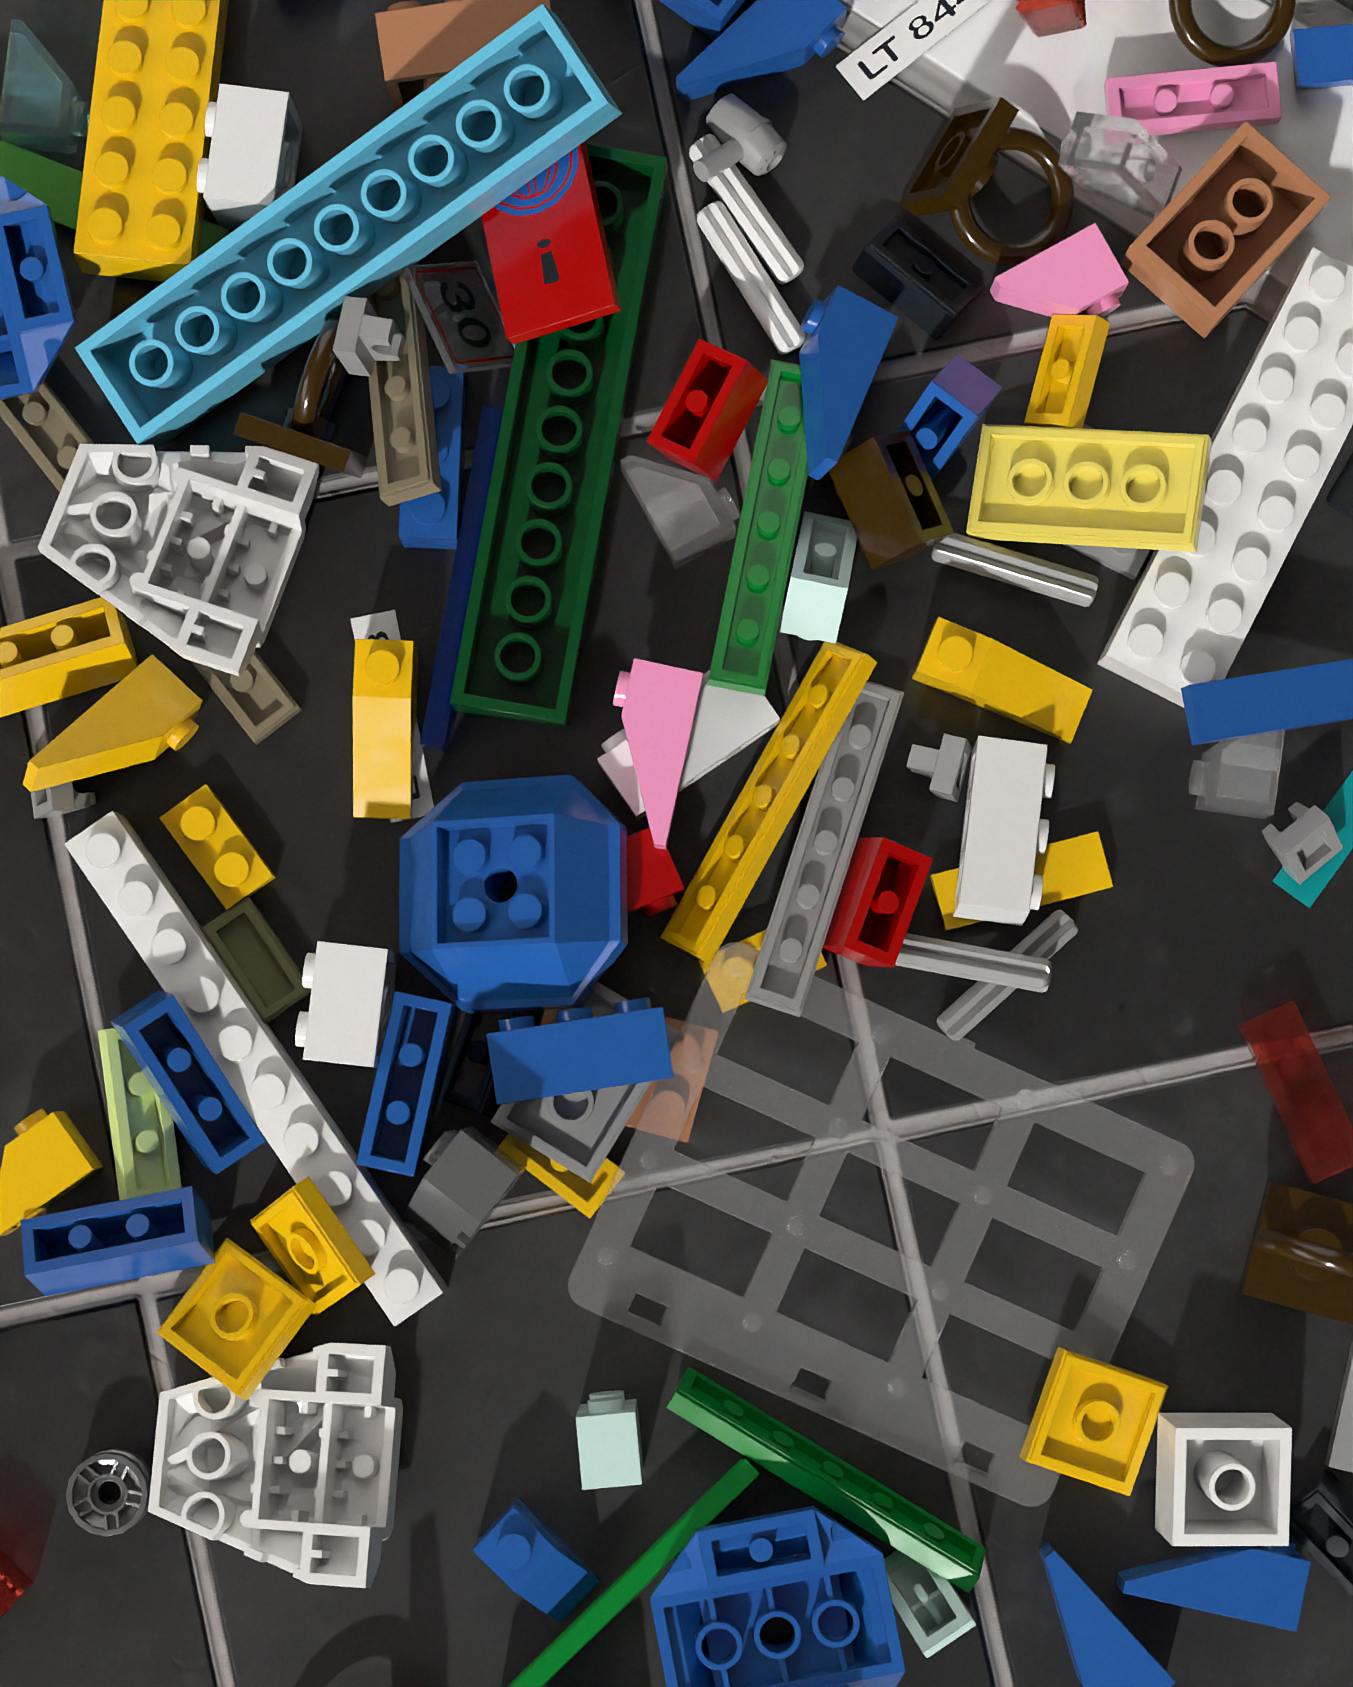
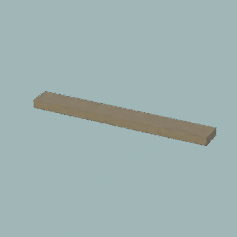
(52, 440)

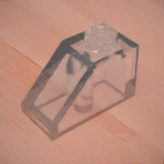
(1119, 162)
(681, 508)
(1239, 776)

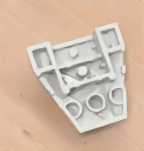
(185, 540)
(294, 1470)

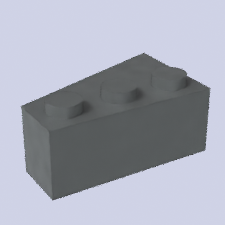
(461, 1188)

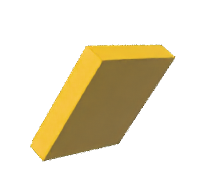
(312, 1245)
(236, 1319)
(1093, 1421)

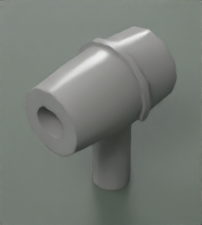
(744, 139)

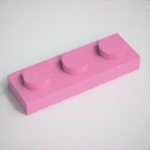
(1197, 98)

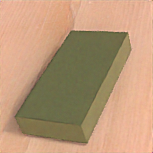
(256, 959)

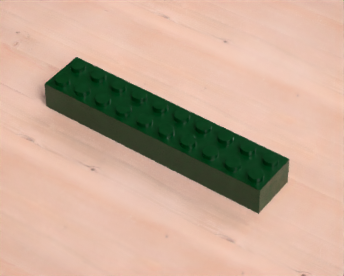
(557, 476)

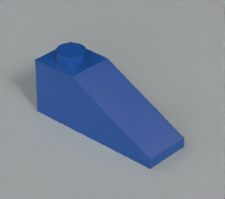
(764, 42)
(837, 369)
(1231, 1581)
(1097, 1640)

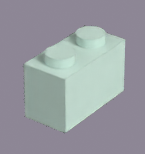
(609, 1441)

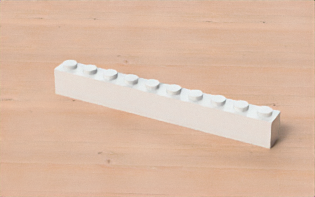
(253, 1060)

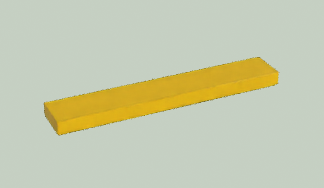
(768, 800)

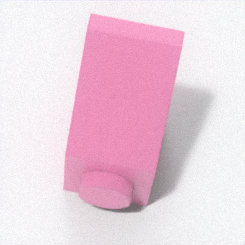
(1067, 278)

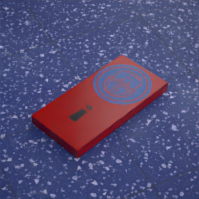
(551, 252)

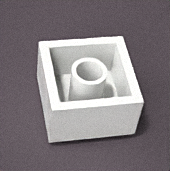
(250, 153)
(347, 1004)
(1223, 1479)

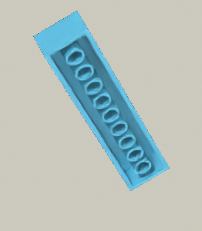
(349, 228)

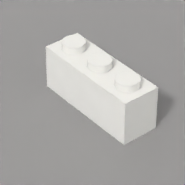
(721, 728)
(1003, 831)

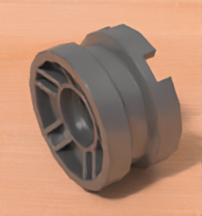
(87, 1487)

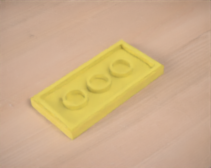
(1089, 487)

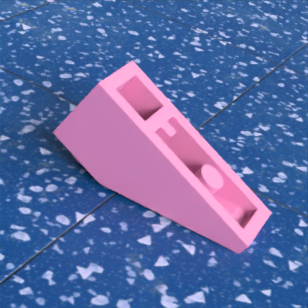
(658, 725)

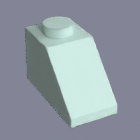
(819, 578)

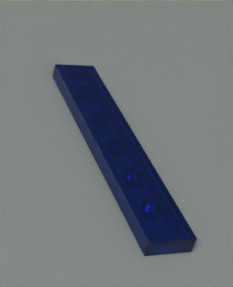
(439, 711)

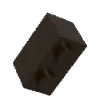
(890, 499)

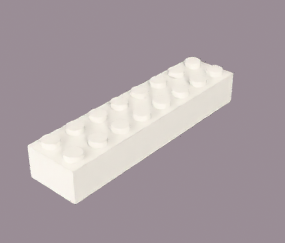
(1258, 490)

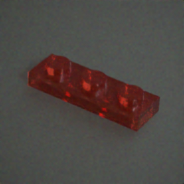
(1300, 1090)

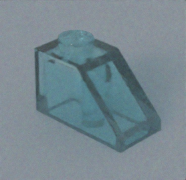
(38, 99)

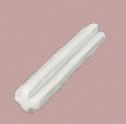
(751, 216)
(750, 277)

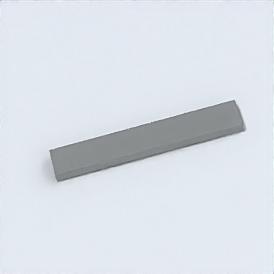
(823, 853)

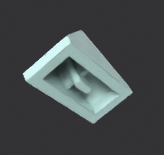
(926, 1603)

